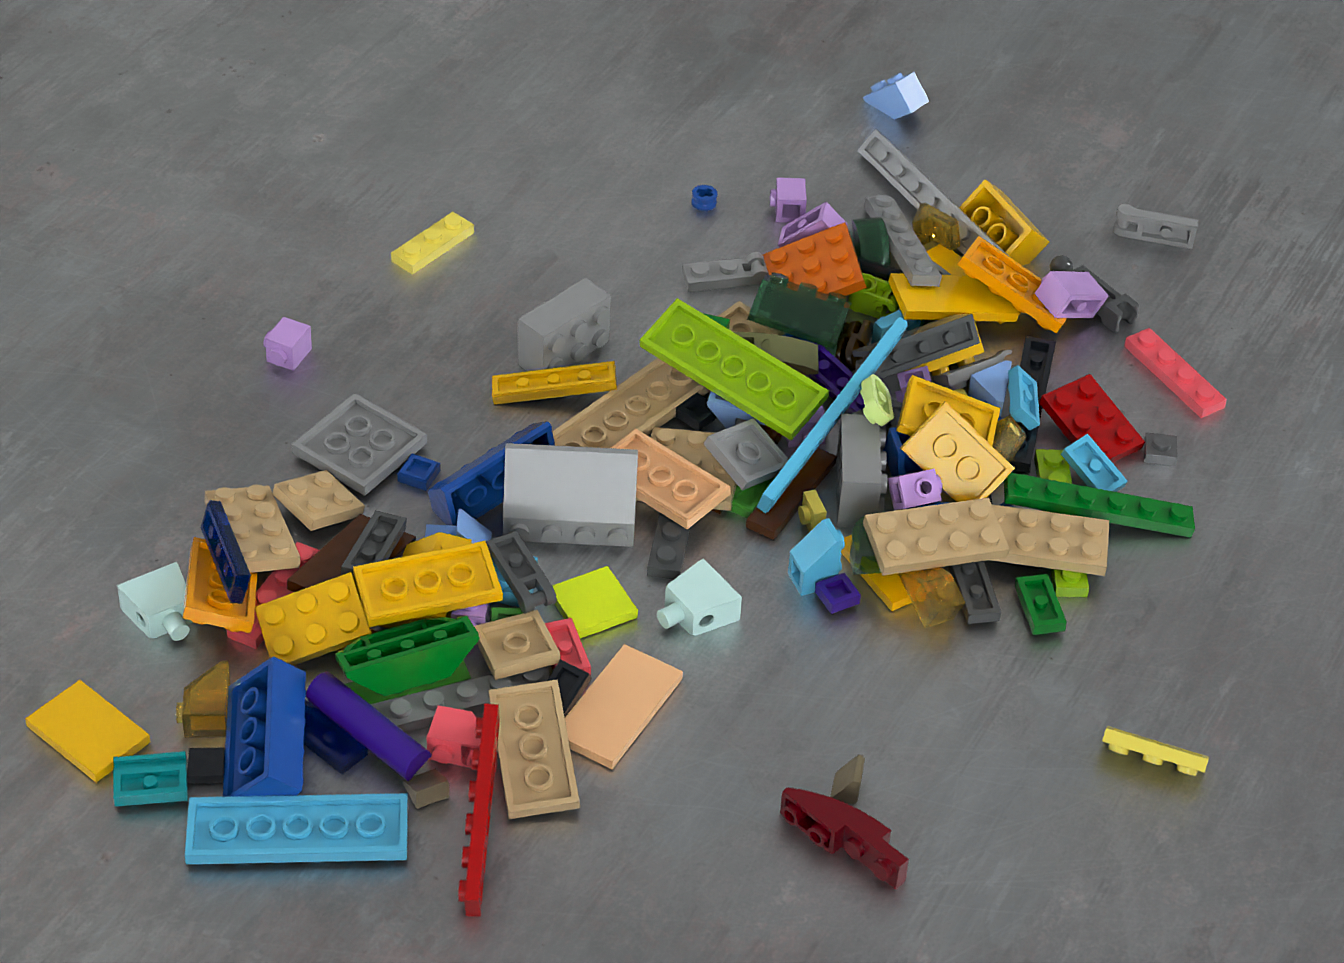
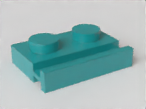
(150, 779)

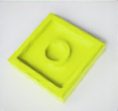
(594, 602)

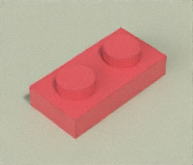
(569, 644)

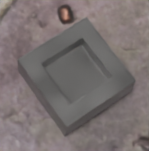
(1160, 449)

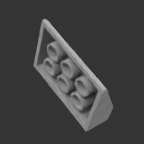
(570, 494)

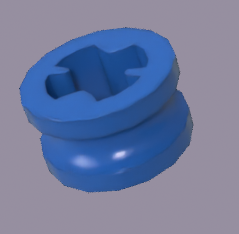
(704, 197)

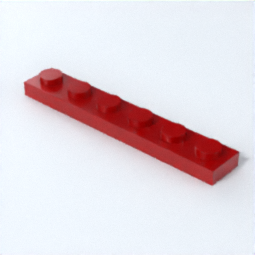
(478, 822)

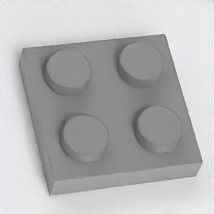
(746, 453)

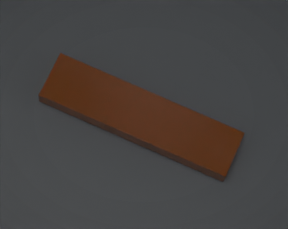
(787, 505)

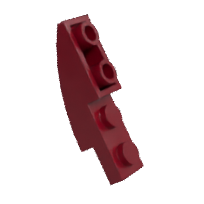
(839, 825)

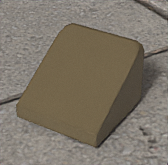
(848, 781)
(427, 788)

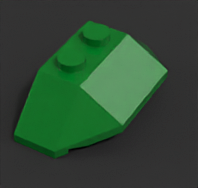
(408, 654)

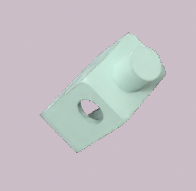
(700, 601)
(156, 602)

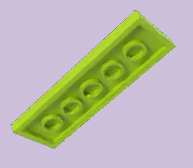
(734, 369)

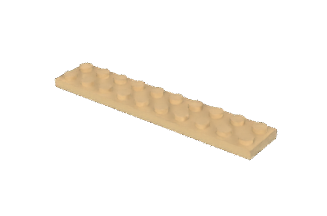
(643, 399)

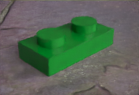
(1040, 604)

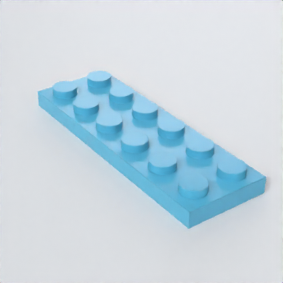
(297, 828)

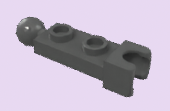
(1116, 305)

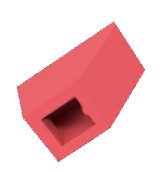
(453, 737)

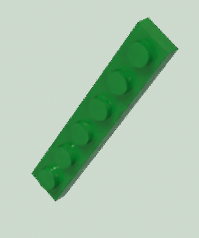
(1099, 504)

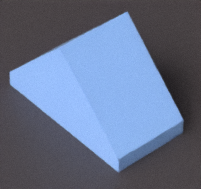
(991, 384)

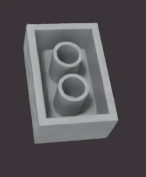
(564, 327)
(859, 469)

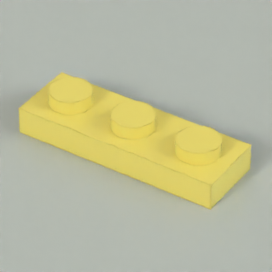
(432, 243)
(1155, 751)

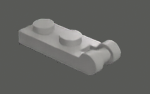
(1155, 227)
(724, 273)

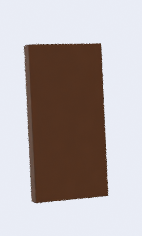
(328, 561)

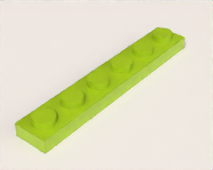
(1052, 466)

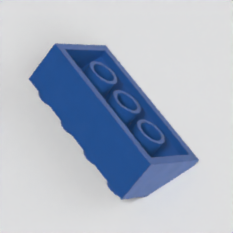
(480, 484)
(265, 732)

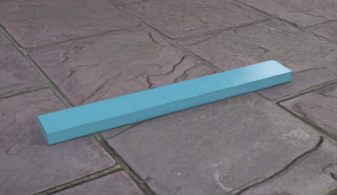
(831, 416)

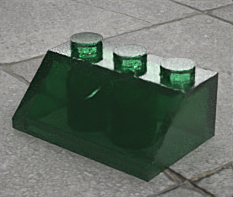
(800, 310)

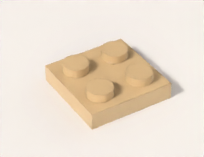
(318, 500)
(517, 644)

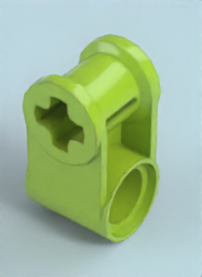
(874, 299)

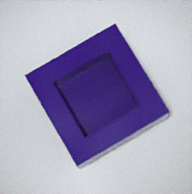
(837, 593)

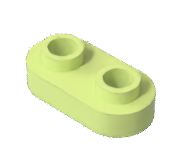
(876, 400)

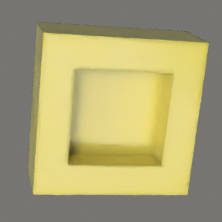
(812, 509)

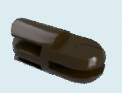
(853, 337)

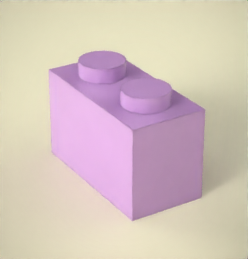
(1071, 294)

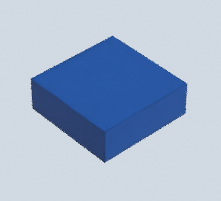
(418, 472)

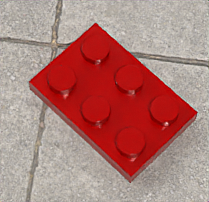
(1086, 409)

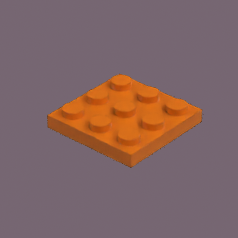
(821, 260)

